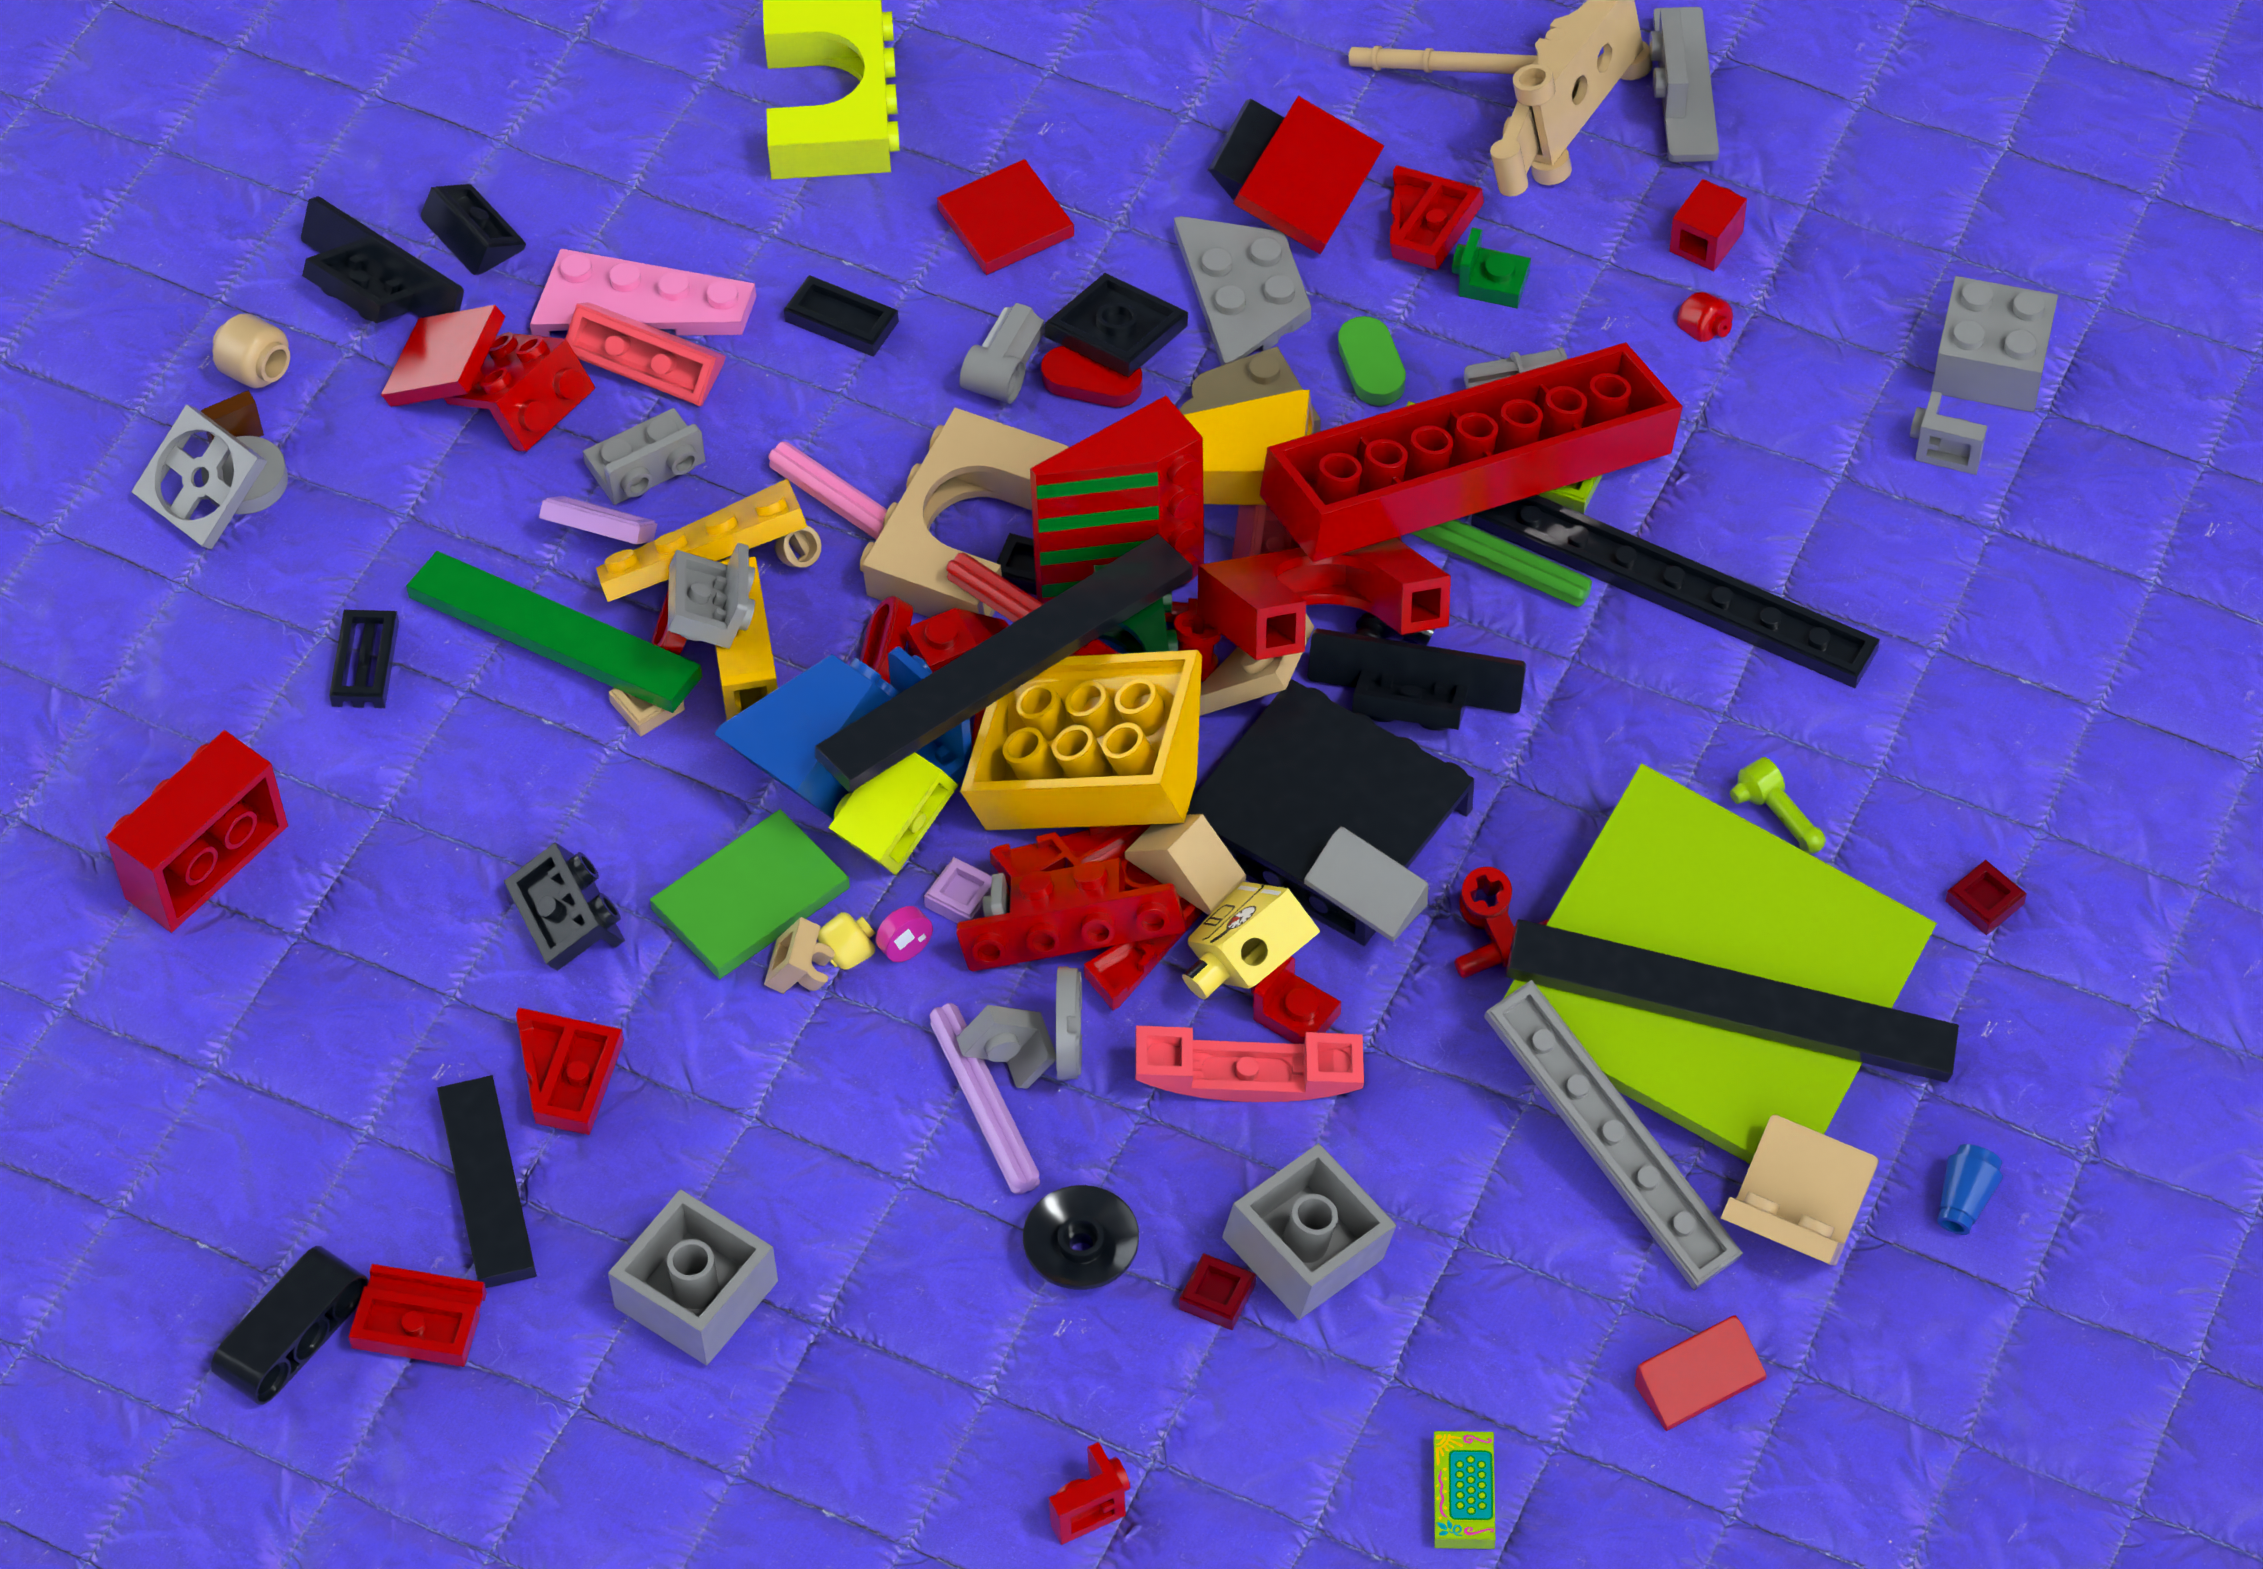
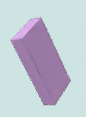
(598, 519)

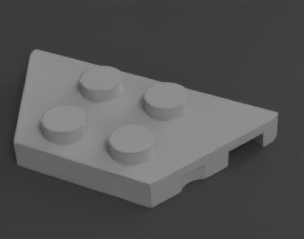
(1243, 284)

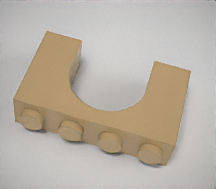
(964, 461)

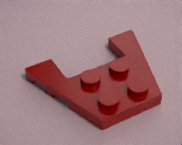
(1123, 966)

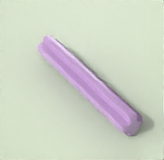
(986, 1103)

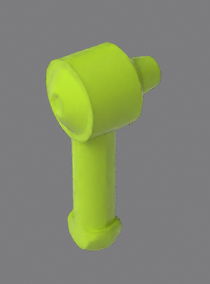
(1764, 783)

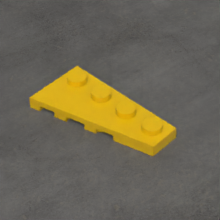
(714, 537)

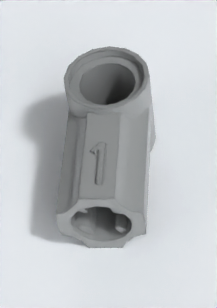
(1001, 361)

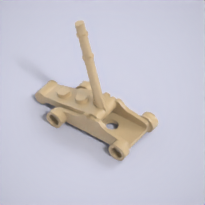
(1553, 89)

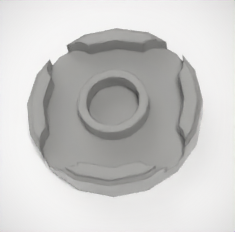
(1068, 1023)

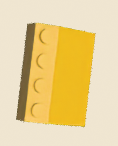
(1091, 745)

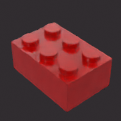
(197, 830)

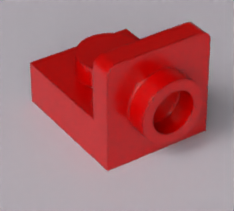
(1292, 1004)
(1090, 1503)

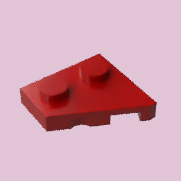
(1429, 215)
(567, 1067)

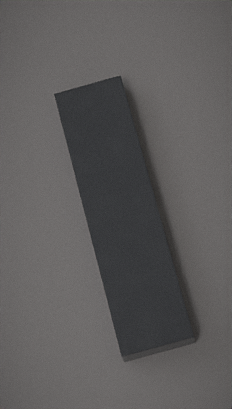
(486, 1182)

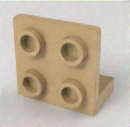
(1802, 1190)

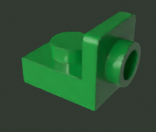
(1489, 273)

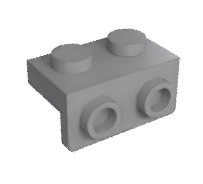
(709, 597)

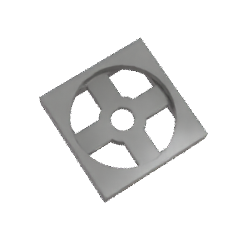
(171, 455)

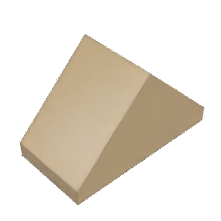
(1190, 859)

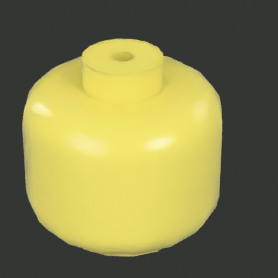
(848, 939)

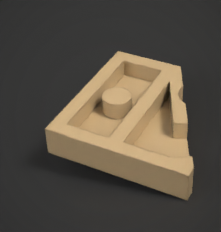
(1246, 679)

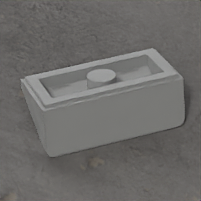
(1368, 884)

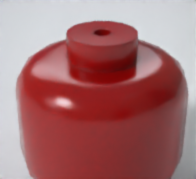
(1705, 316)

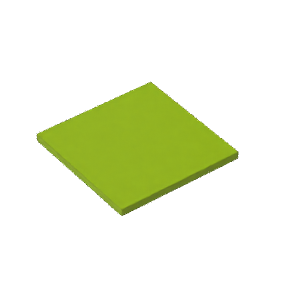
(1730, 895)

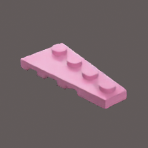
(643, 292)

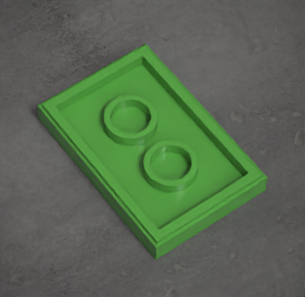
(749, 893)

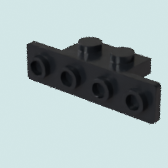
(370, 270)
(1414, 679)

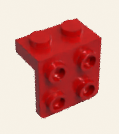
(527, 386)

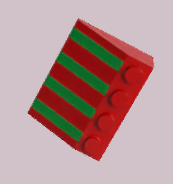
(1116, 494)

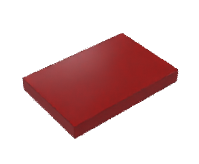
(1308, 175)

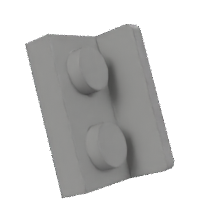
(645, 456)

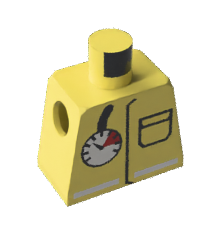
(1247, 938)

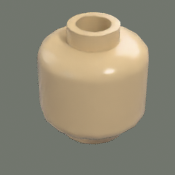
(251, 351)

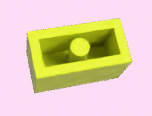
(893, 811)

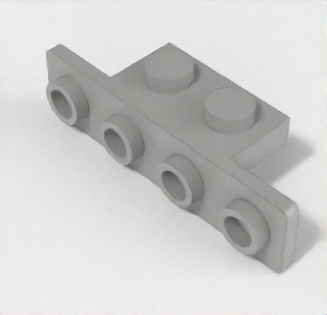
(1684, 83)

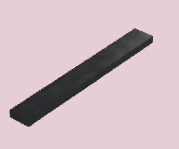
(1683, 586)
(1002, 663)
(1732, 1000)

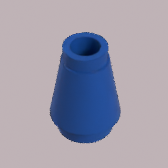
(1968, 1186)

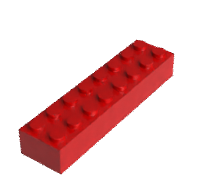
(1469, 451)

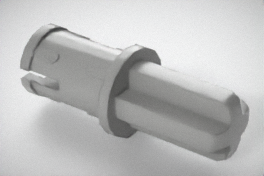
(1515, 364)

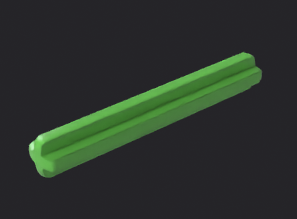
(1509, 560)

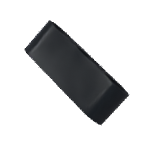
(289, 1325)

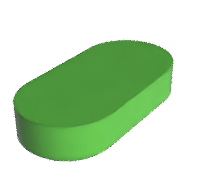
(1371, 360)

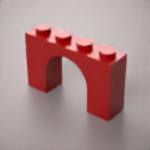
(1264, 596)

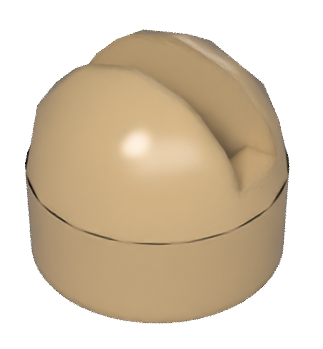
(805, 542)

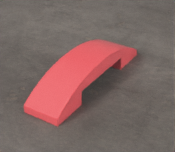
(1248, 1070)

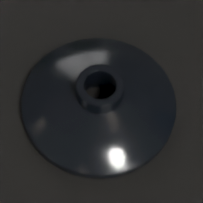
(1075, 1217)

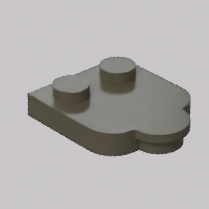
(1245, 380)

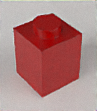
(1708, 224)

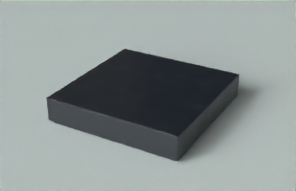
(1116, 324)

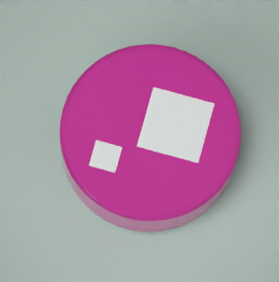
(904, 933)

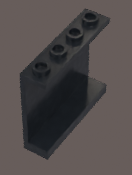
(1318, 769)

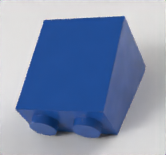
(787, 724)

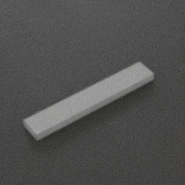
(1613, 1135)

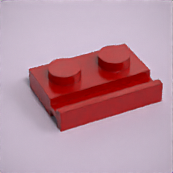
(417, 1315)

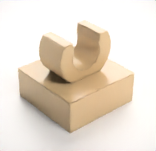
(794, 957)

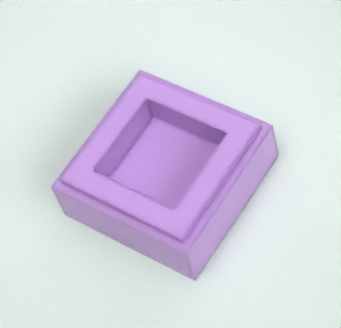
(959, 892)

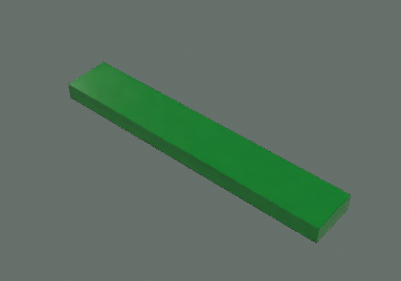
(555, 631)

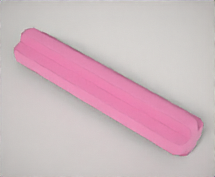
(828, 488)

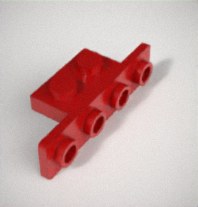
(1070, 914)

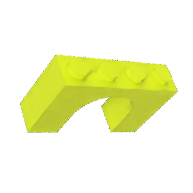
(848, 133)

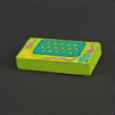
(1464, 1490)

